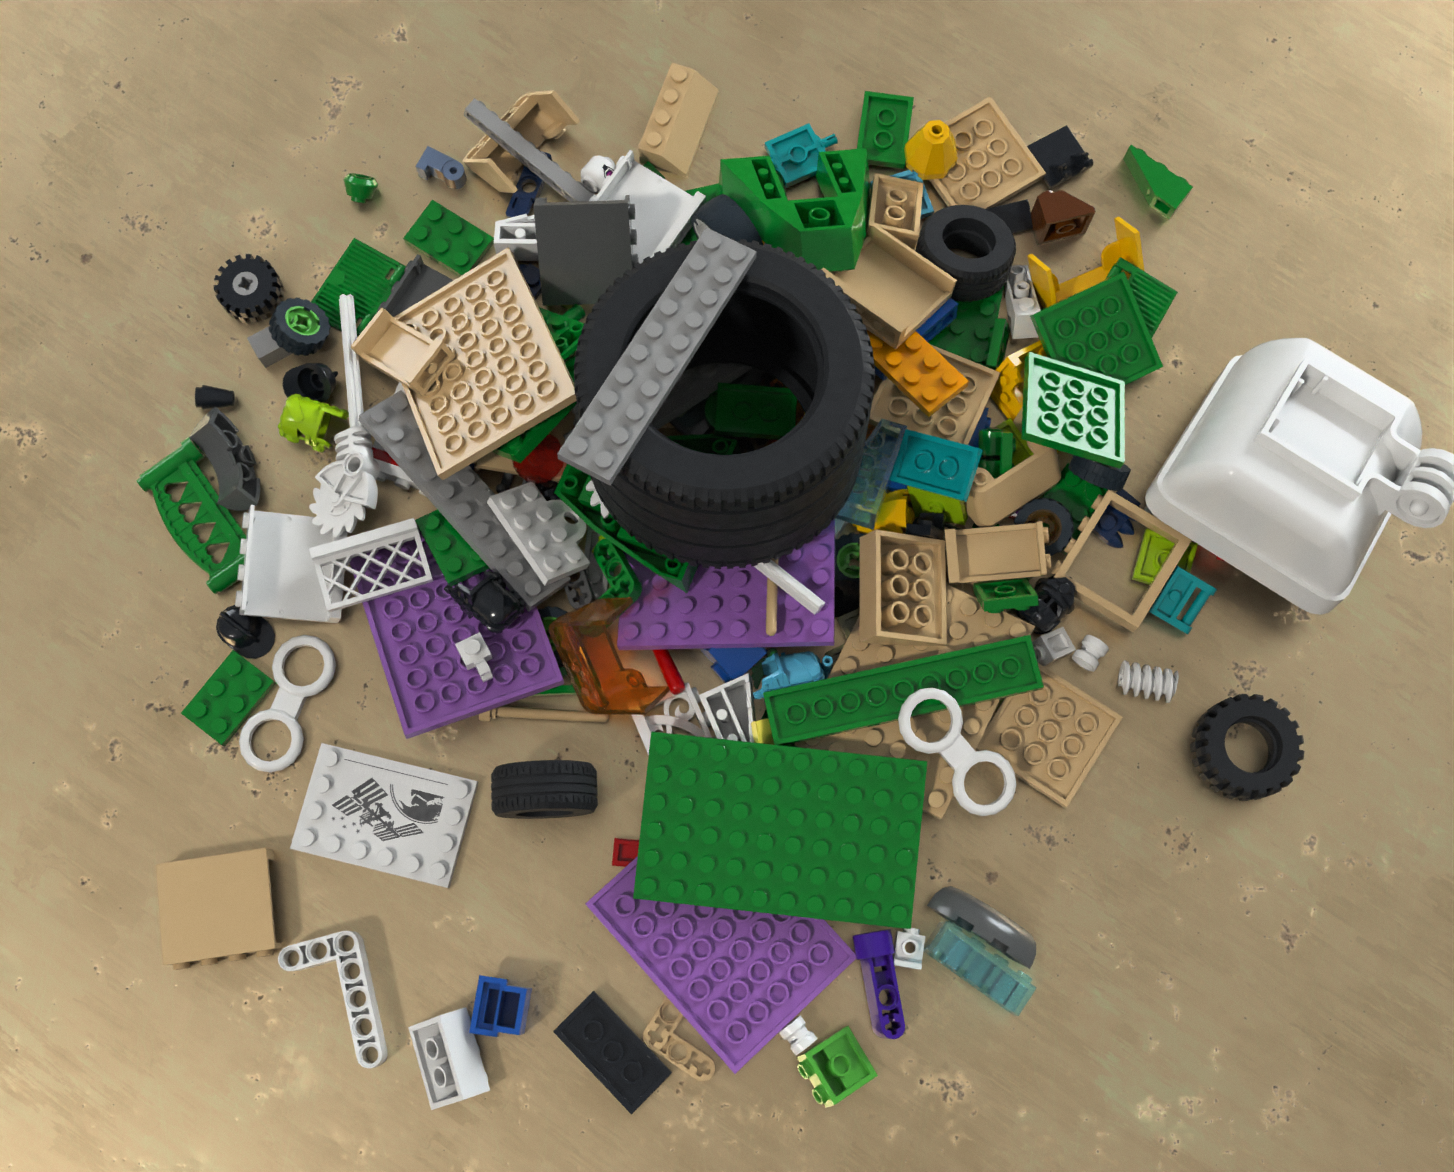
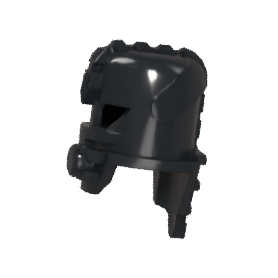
(489, 602)
(1054, 602)

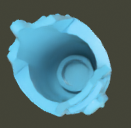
(789, 671)

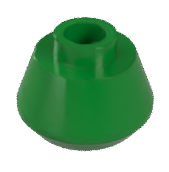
(360, 187)

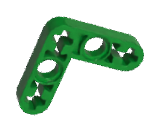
(625, 580)

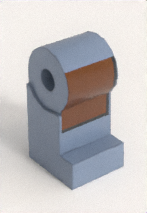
(441, 167)

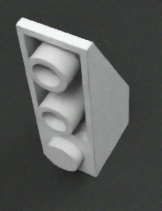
(1020, 302)

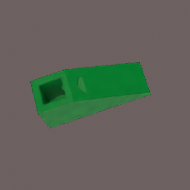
(1158, 185)

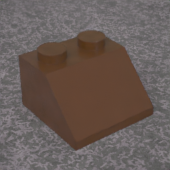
(1059, 216)

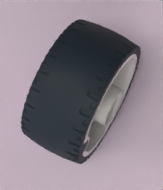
(725, 218)

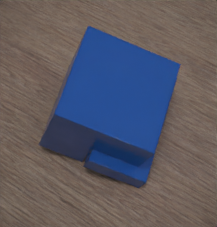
(733, 662)
(499, 1007)

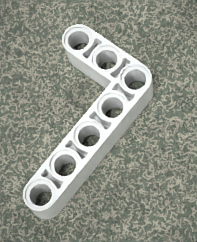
(350, 987)

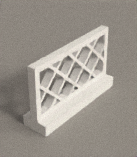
(365, 543)

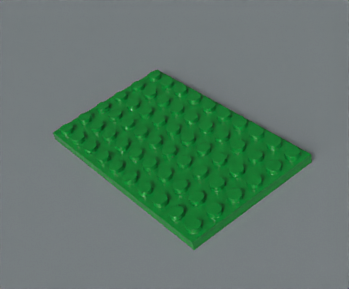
(780, 830)

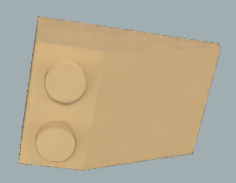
(896, 207)

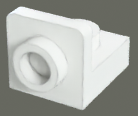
(1052, 646)

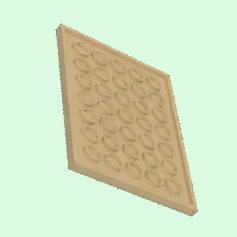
(502, 369)
(966, 628)

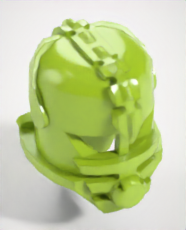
(308, 418)

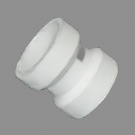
(1090, 652)
(798, 1035)

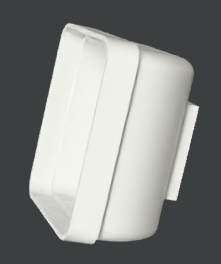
(1300, 471)

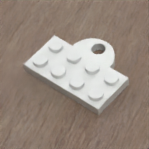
(542, 531)

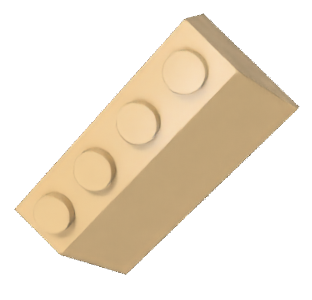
(677, 120)

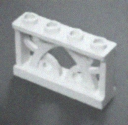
(681, 720)

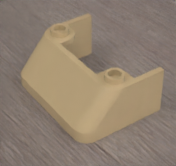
(534, 115)
(999, 498)

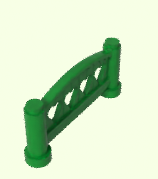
(182, 467)

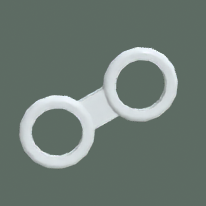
(287, 703)
(957, 752)

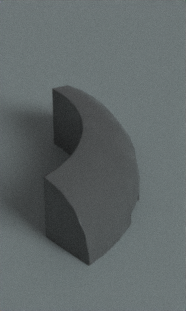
(230, 460)
(986, 923)

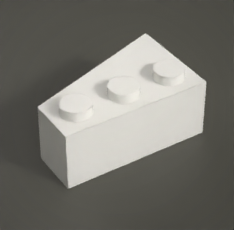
(731, 709)

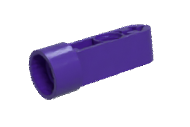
(876, 950)

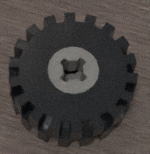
(261, 291)

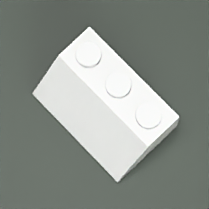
(449, 1058)

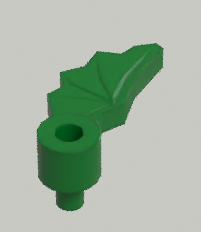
(757, 670)

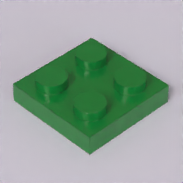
(1005, 594)

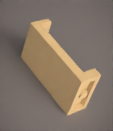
(402, 352)
(997, 553)

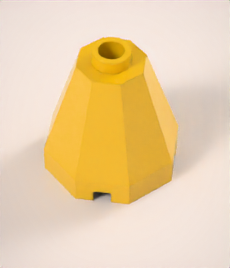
(931, 151)
(894, 514)

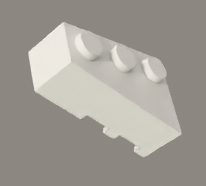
(518, 235)

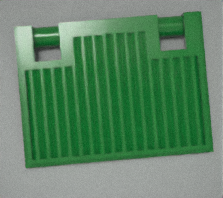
(362, 274)
(1150, 293)

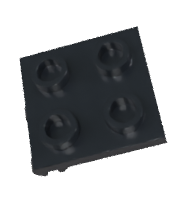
(1060, 156)

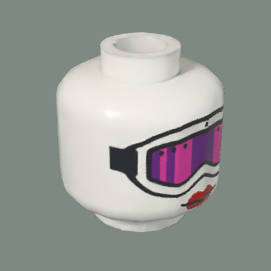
(596, 171)

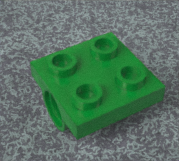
(998, 450)

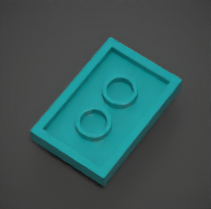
(936, 465)

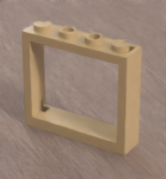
(1099, 603)

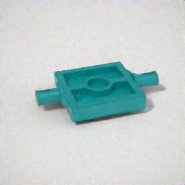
(797, 153)

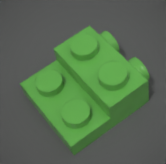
(836, 1067)

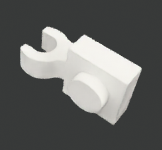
(476, 654)

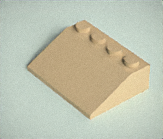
(902, 589)

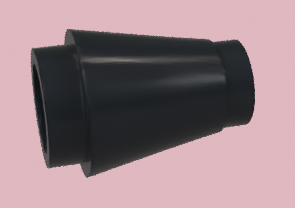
(210, 397)

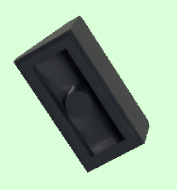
(1015, 215)

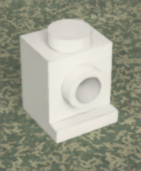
(901, 957)

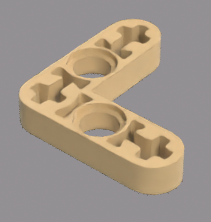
(671, 1039)

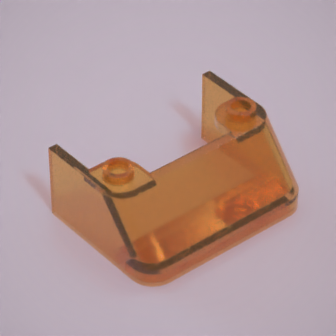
(594, 662)

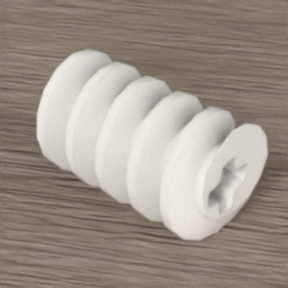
(1148, 680)

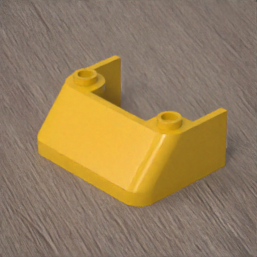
(1046, 283)

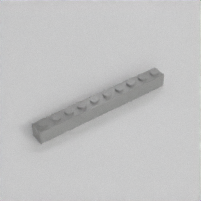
(526, 152)

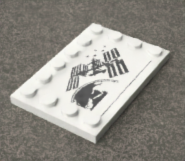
(384, 815)

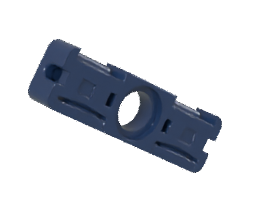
(522, 201)

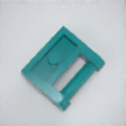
(1176, 594)

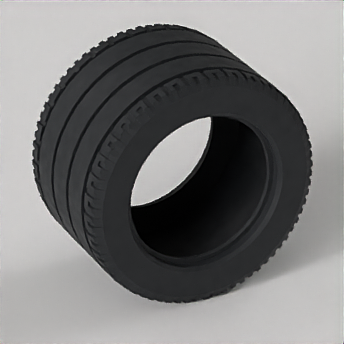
(760, 500)

